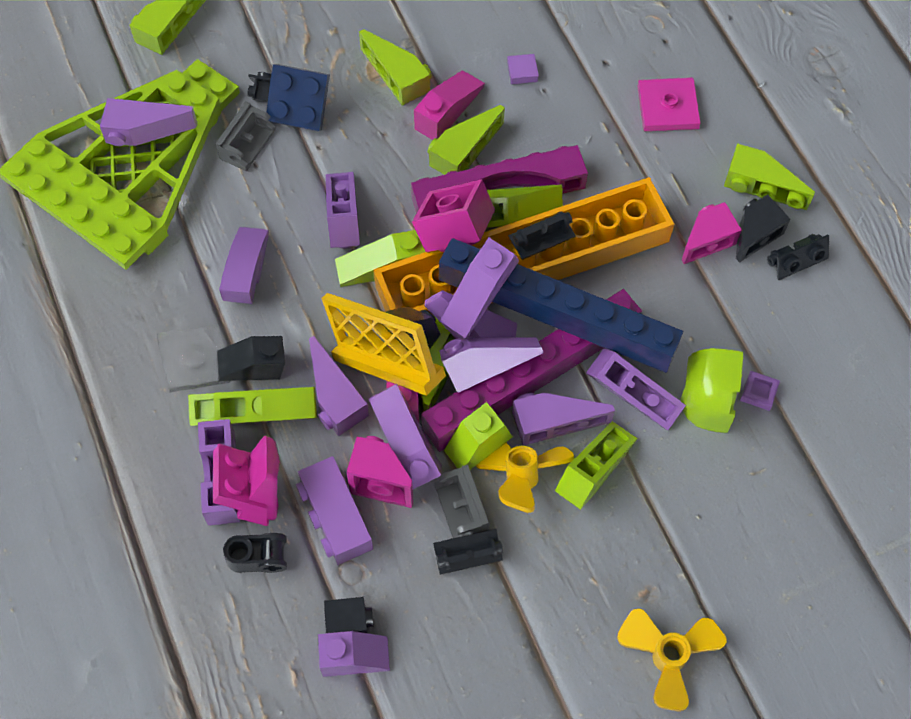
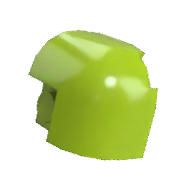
(712, 388)

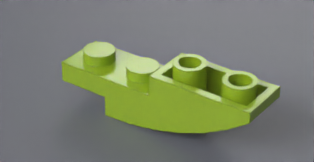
(253, 405)

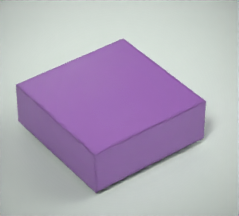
(522, 68)
(760, 390)

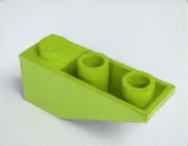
(760, 174)
(523, 202)

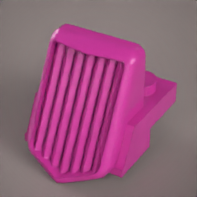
(247, 480)

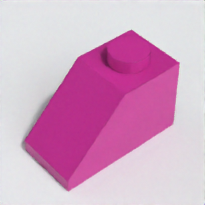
(712, 232)

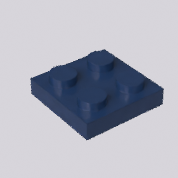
(297, 97)

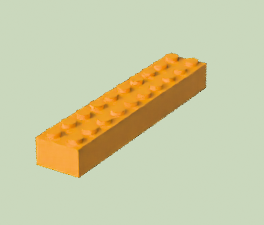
(605, 230)

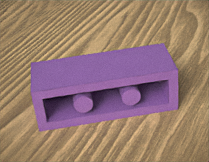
(334, 511)

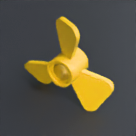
(522, 471)
(642, 634)

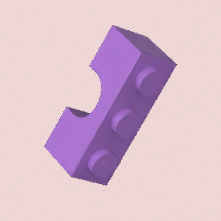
(210, 435)

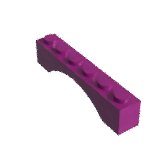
(553, 167)

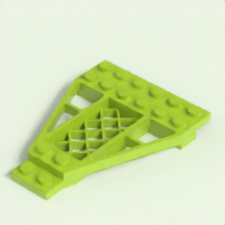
(86, 201)

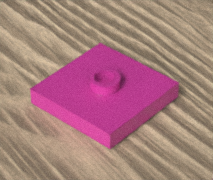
(668, 104)

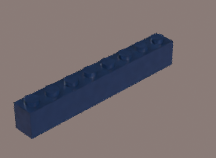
(573, 310)

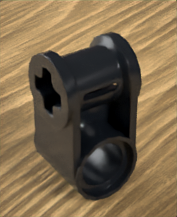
(259, 553)

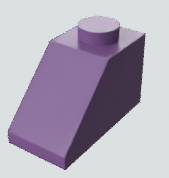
(352, 653)

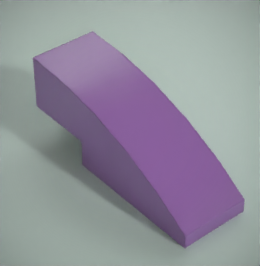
(244, 265)

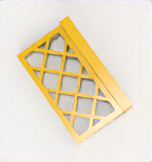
(374, 355)

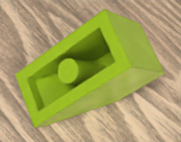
(477, 437)

